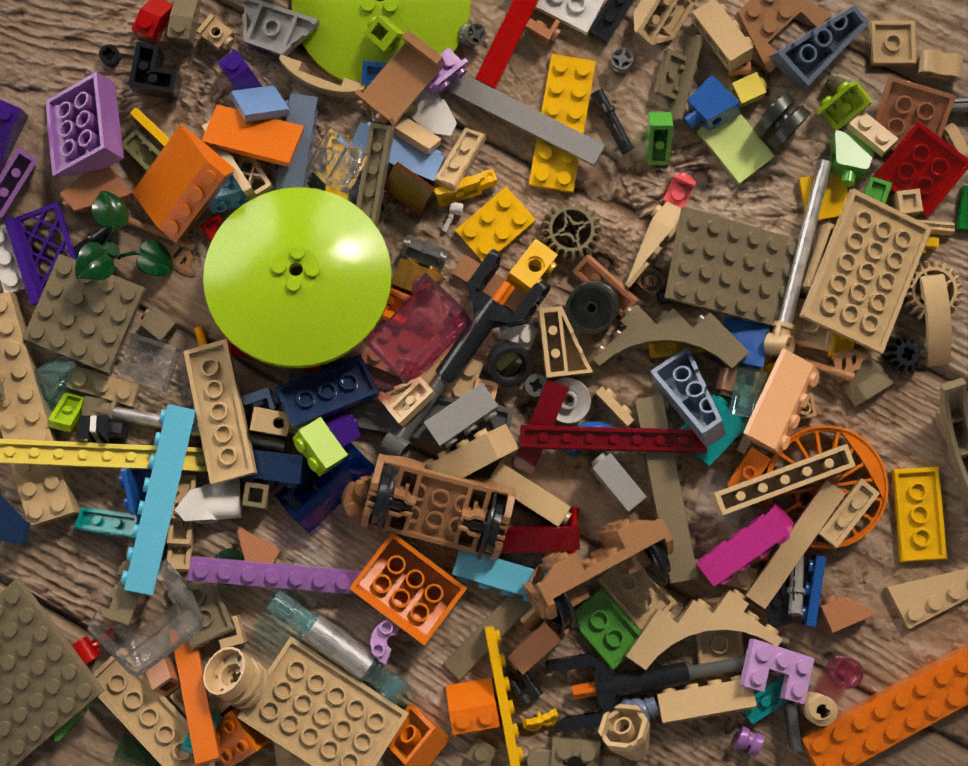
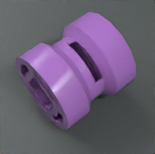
(748, 741)

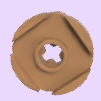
(352, 495)

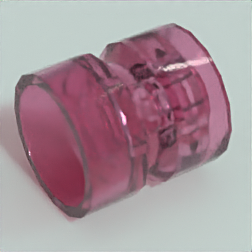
(844, 671)

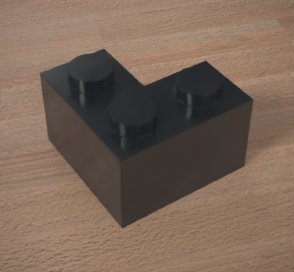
(149, 77)

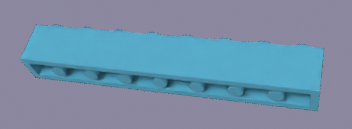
(159, 500)

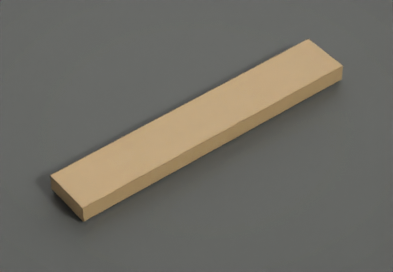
(791, 551)

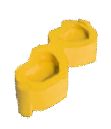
(546, 719)

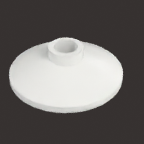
(576, 410)

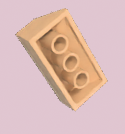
(781, 402)

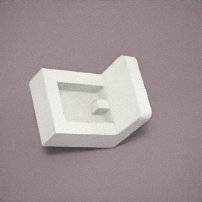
(521, 334)

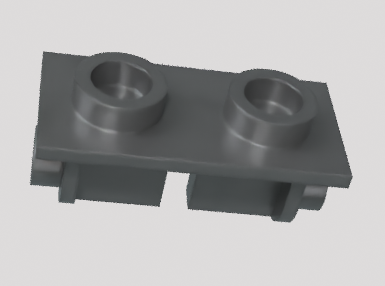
(424, 252)

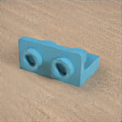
(229, 196)

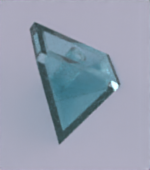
(54, 376)

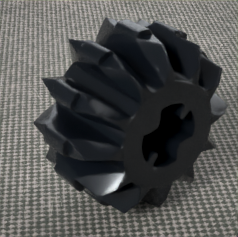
(910, 362)

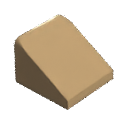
(531, 619)

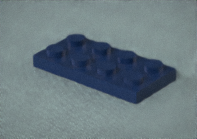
(327, 391)

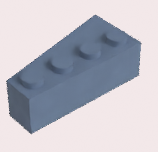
(816, 49)
(687, 393)

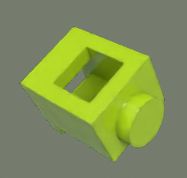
(375, 33)

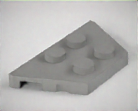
(275, 27)

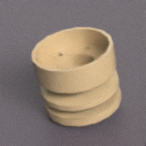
(235, 677)

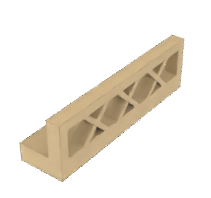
(240, 176)

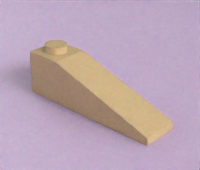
(658, 235)

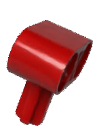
(88, 649)

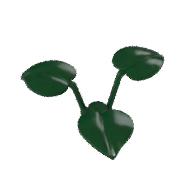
(97, 261)

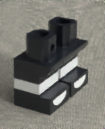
(101, 430)

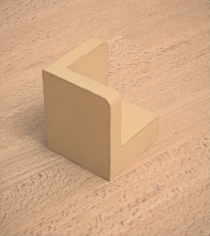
(907, 202)
(235, 637)

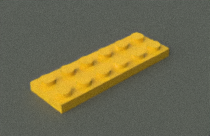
(567, 102)

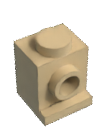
(210, 27)

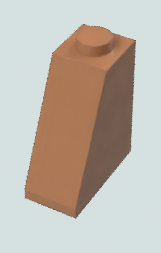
(84, 190)
(536, 645)

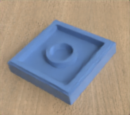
(259, 103)

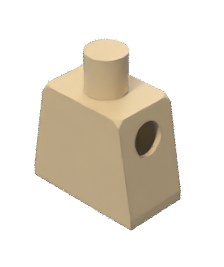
(263, 419)

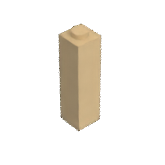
(532, 495)

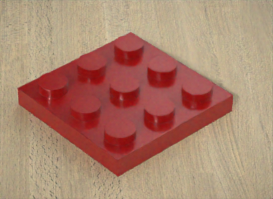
(925, 164)

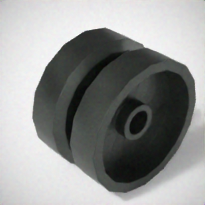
(780, 120)
(581, 313)

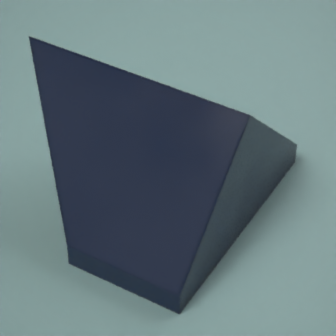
(12, 525)

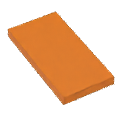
(260, 139)

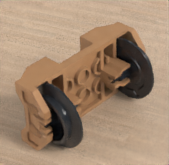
(439, 507)
(559, 580)

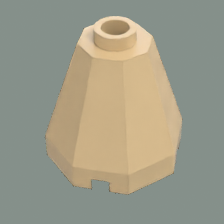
(626, 731)

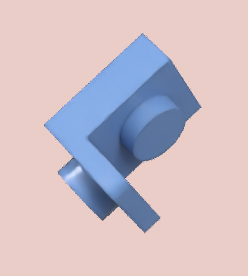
(257, 399)

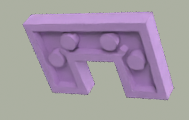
(765, 657)

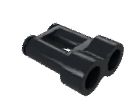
(528, 694)

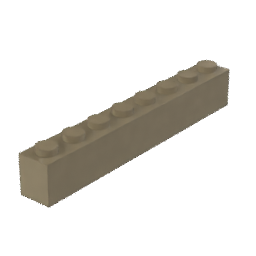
(666, 491)

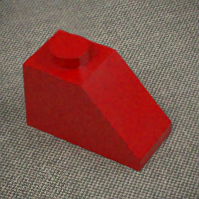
(152, 21)

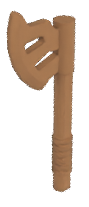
(188, 246)
(836, 371)

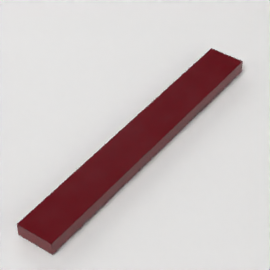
(610, 439)

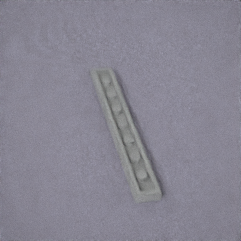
(527, 119)

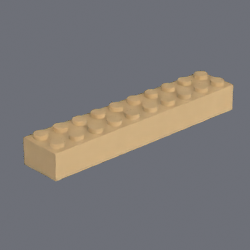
(24, 415)

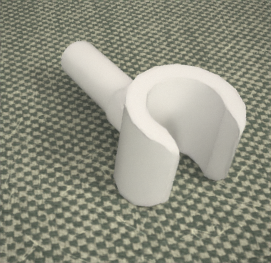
(455, 209)

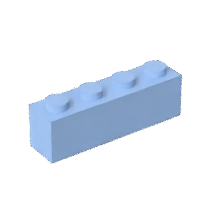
(415, 160)

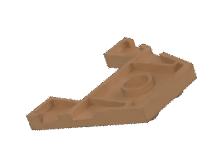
(767, 18)

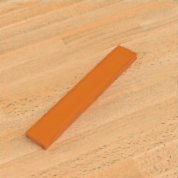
(197, 705)

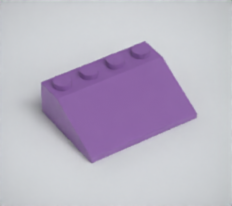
(84, 127)

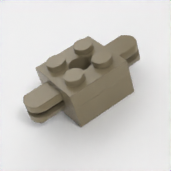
(571, 752)

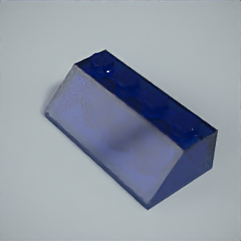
(323, 495)

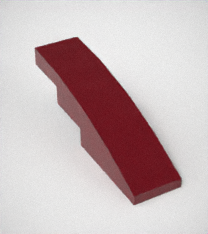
(545, 415)
(541, 539)

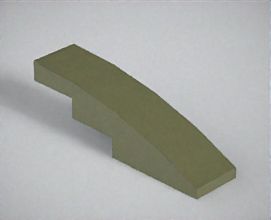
(140, 149)

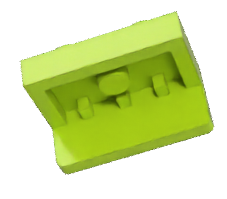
(844, 105)

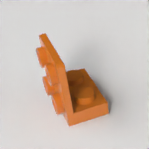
(237, 739)

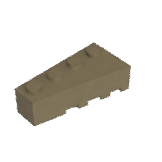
(125, 605)

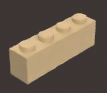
(705, 701)

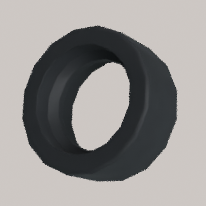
(516, 378)

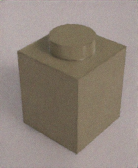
(158, 324)
(257, 495)

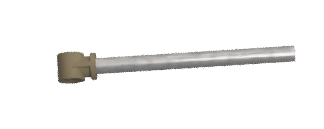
(100, 407)

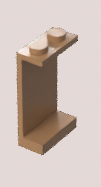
(401, 80)

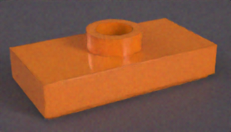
(751, 466)

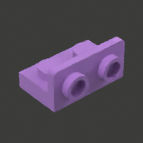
(453, 69)

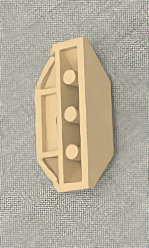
(660, 19)

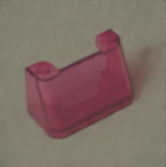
(418, 330)

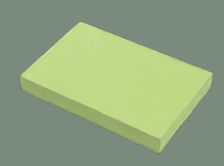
(737, 148)

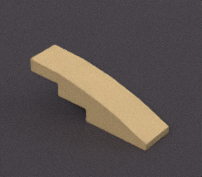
(181, 533)

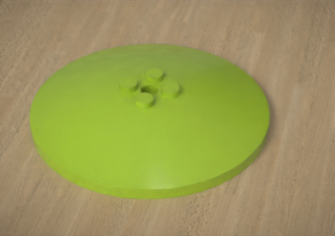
(340, 40)
(304, 316)

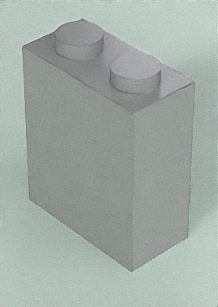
(617, 482)

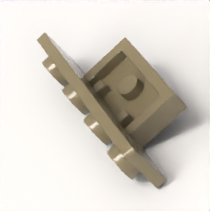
(677, 74)

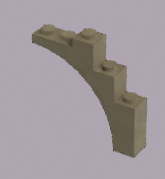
(642, 330)
(953, 425)

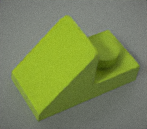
(67, 413)

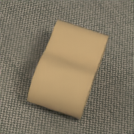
(940, 65)

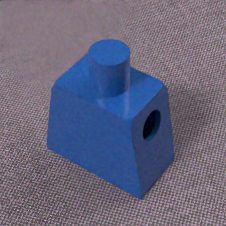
(711, 105)

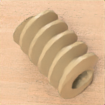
(827, 713)

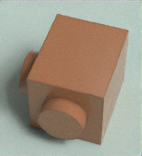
(164, 676)

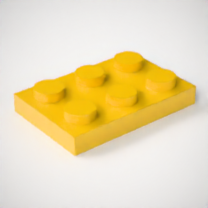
(495, 224)

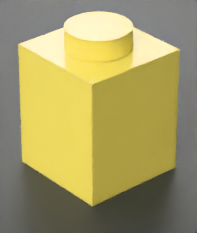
(748, 89)

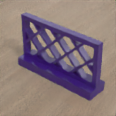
(23, 250)

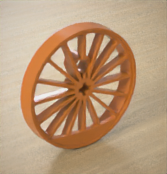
(869, 459)

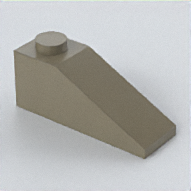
(184, 22)

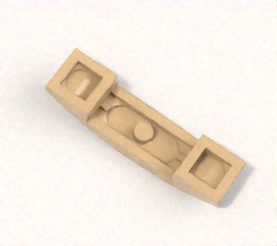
(295, 70)
(937, 320)

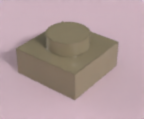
(481, 752)

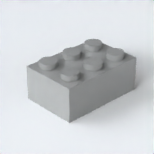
(462, 416)

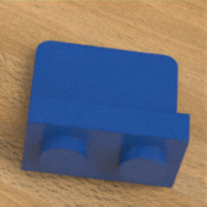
(133, 482)

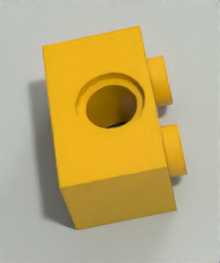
(535, 255)

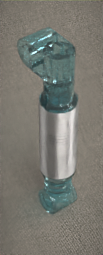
(337, 646)

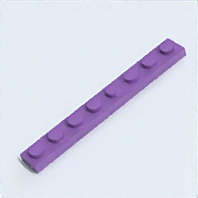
(271, 575)

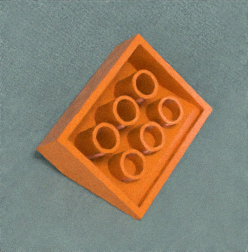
(182, 183)
(408, 588)

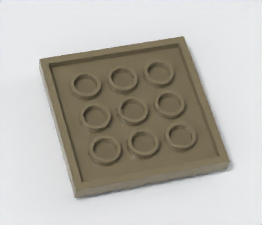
(84, 315)

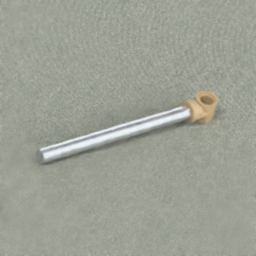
(783, 328)

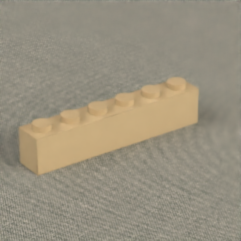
(782, 480)

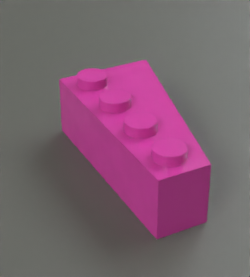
(746, 545)

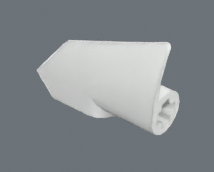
(434, 114)
(212, 503)

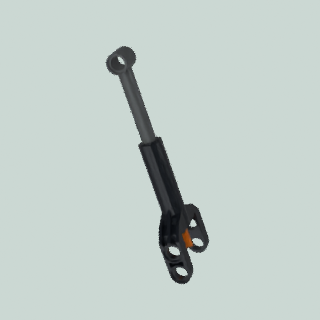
(488, 314)
(610, 685)

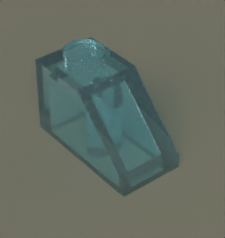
(747, 391)

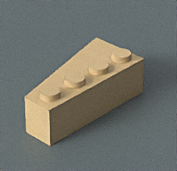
(475, 454)

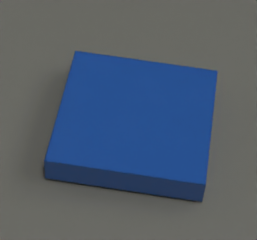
(752, 337)

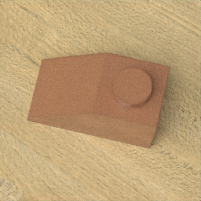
(257, 548)
(841, 612)

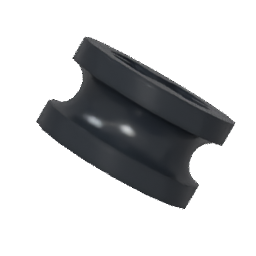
(104, 50)

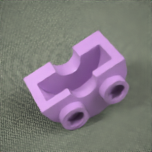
(379, 640)

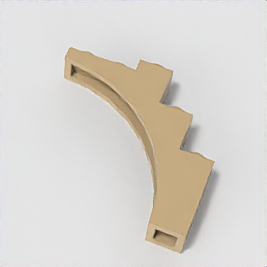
(727, 614)

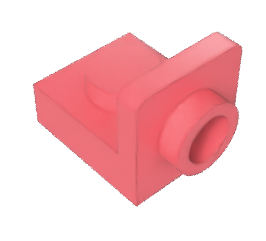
(679, 189)

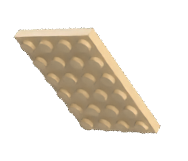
(865, 271)
(322, 711)

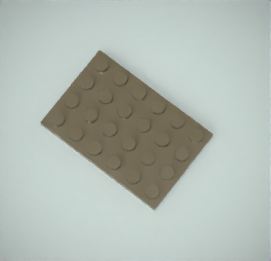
(729, 267)

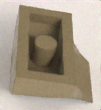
(866, 383)

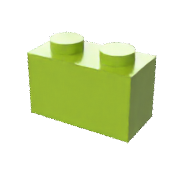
(319, 446)

